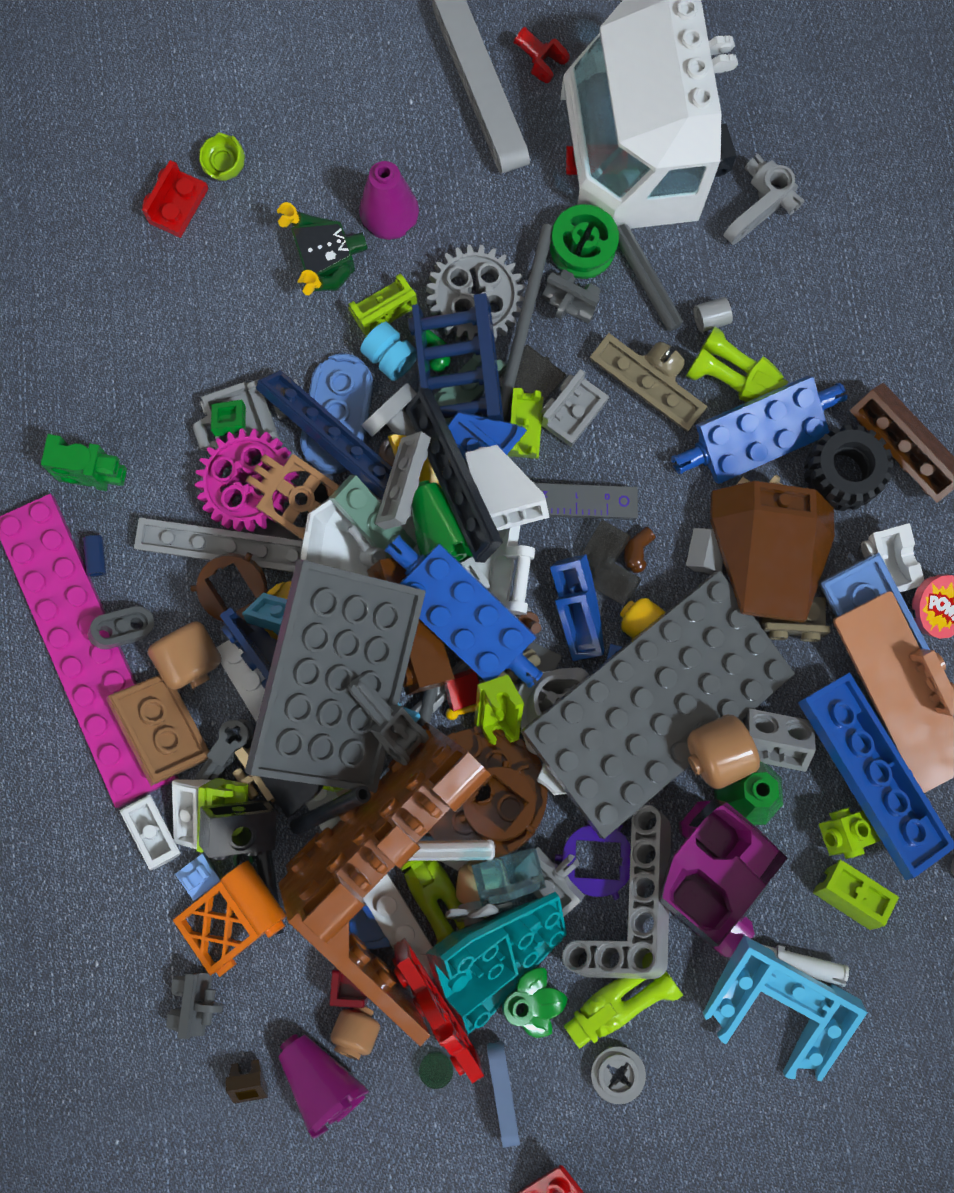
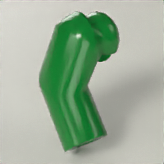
(439, 364)

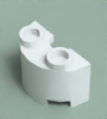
(897, 553)

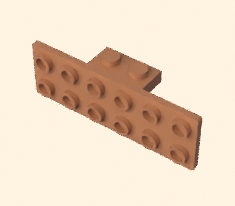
(904, 686)

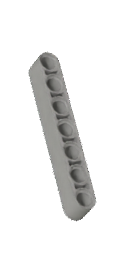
(481, 84)

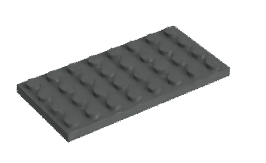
(630, 719)

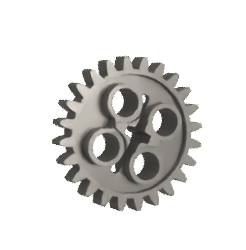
(502, 292)

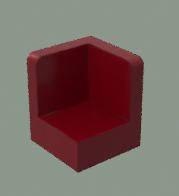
(345, 993)

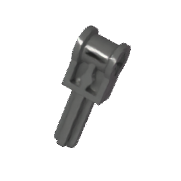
(392, 725)
(223, 751)

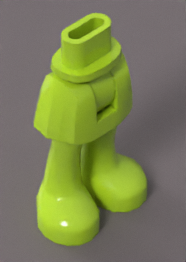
(761, 375)

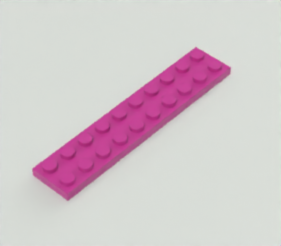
(63, 609)

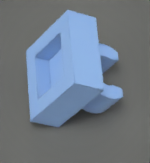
(198, 877)

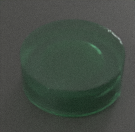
(436, 1070)

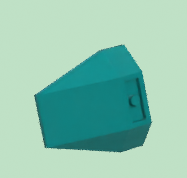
(486, 959)

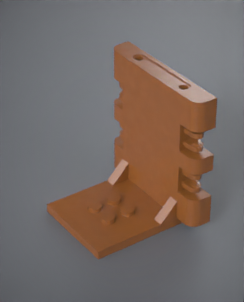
(349, 860)

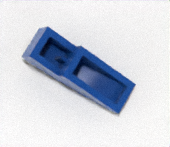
(578, 607)

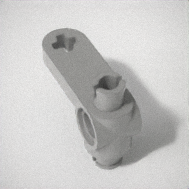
(770, 198)

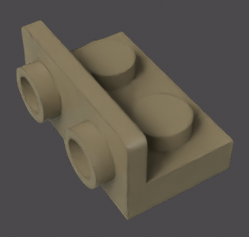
(810, 630)

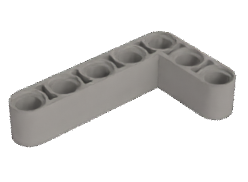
(640, 909)

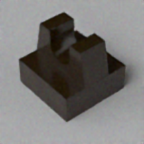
(246, 1086)

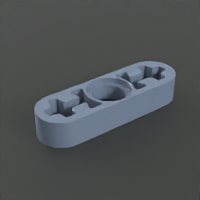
(503, 1094)

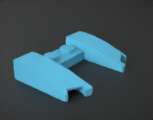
(831, 1010)

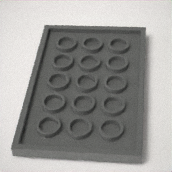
(330, 634)

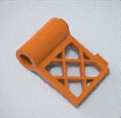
(253, 908)

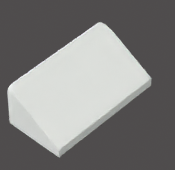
(186, 811)

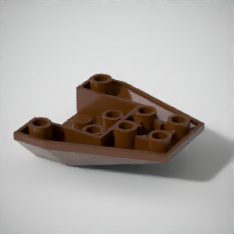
(773, 545)

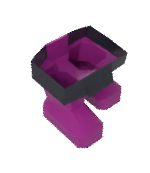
(719, 874)

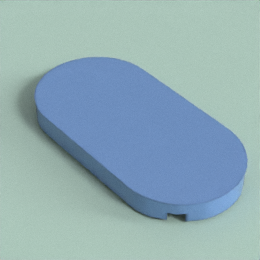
(345, 391)

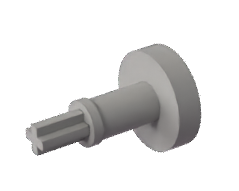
(393, 414)

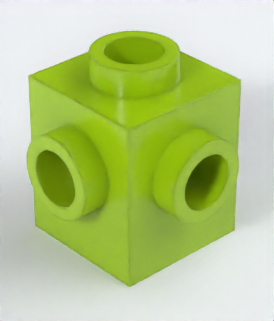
(842, 833)

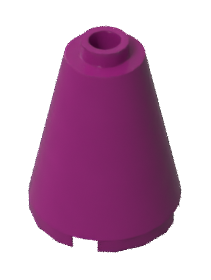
(387, 202)
(319, 1084)

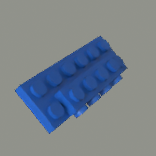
(877, 776)

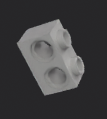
(781, 739)

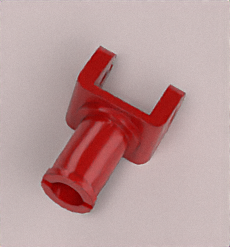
(539, 51)

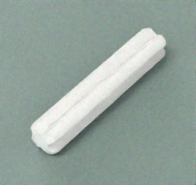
(454, 850)

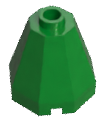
(755, 796)

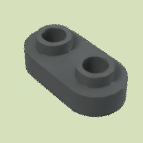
(119, 627)

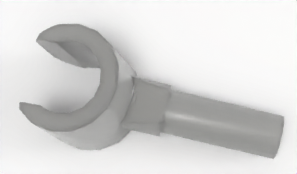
(368, 553)

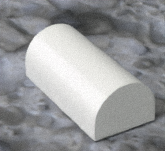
(150, 832)

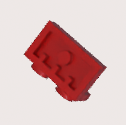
(173, 200)

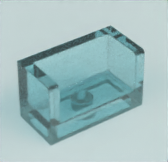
(508, 877)

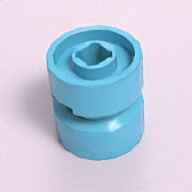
(385, 348)

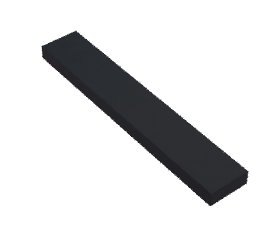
(454, 477)

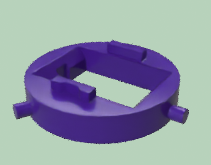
(594, 886)

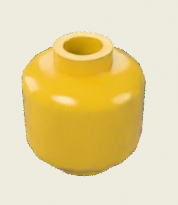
(639, 616)

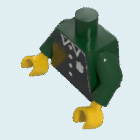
(322, 249)

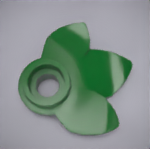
(539, 1001)

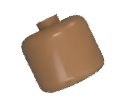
(185, 656)
(722, 752)

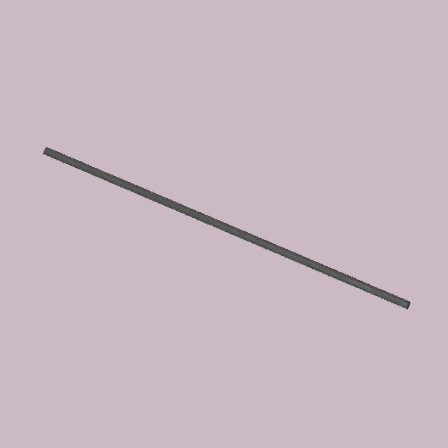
(508, 383)

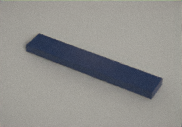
(326, 431)

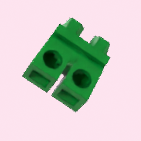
(81, 464)

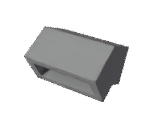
(704, 552)

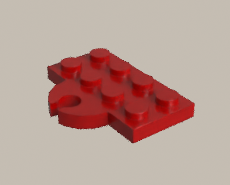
(437, 1012)

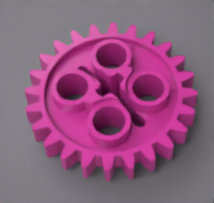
(239, 454)

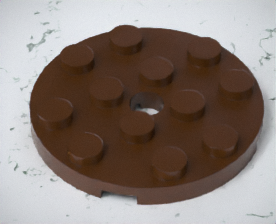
(503, 804)

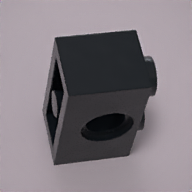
(221, 820)

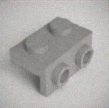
(573, 409)

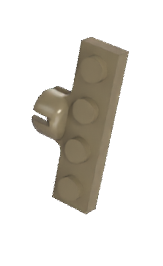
(651, 378)

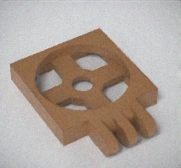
(275, 480)

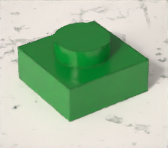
(228, 417)

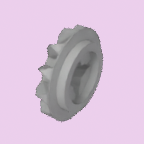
(619, 1091)

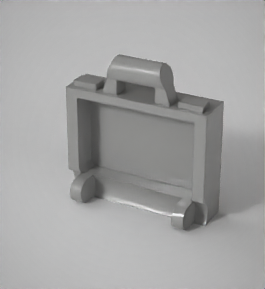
(257, 414)

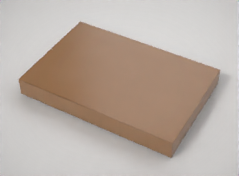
(158, 729)

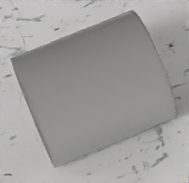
(712, 313)

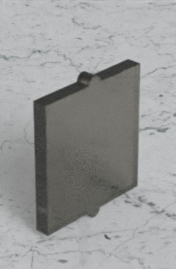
(536, 374)

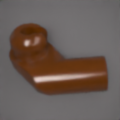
(635, 550)

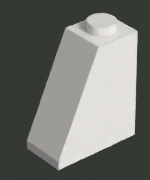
(505, 488)

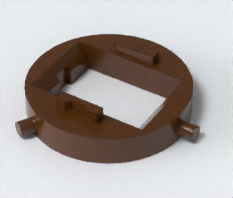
(208, 594)
(517, 784)

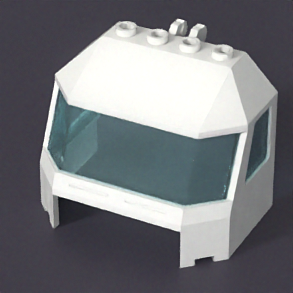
(648, 112)

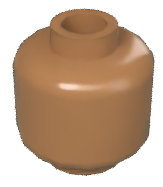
(355, 1032)

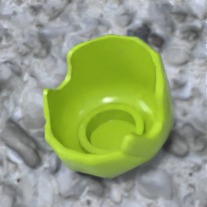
(222, 157)

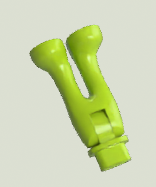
(428, 884)
(607, 1012)

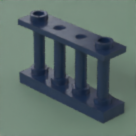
(480, 345)

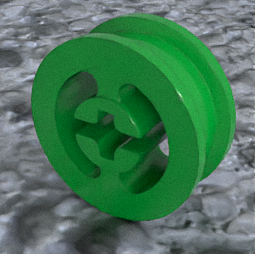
(572, 229)

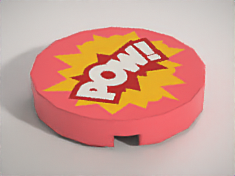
(935, 606)

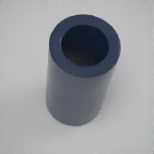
(94, 555)

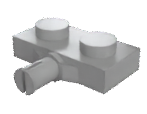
(558, 881)

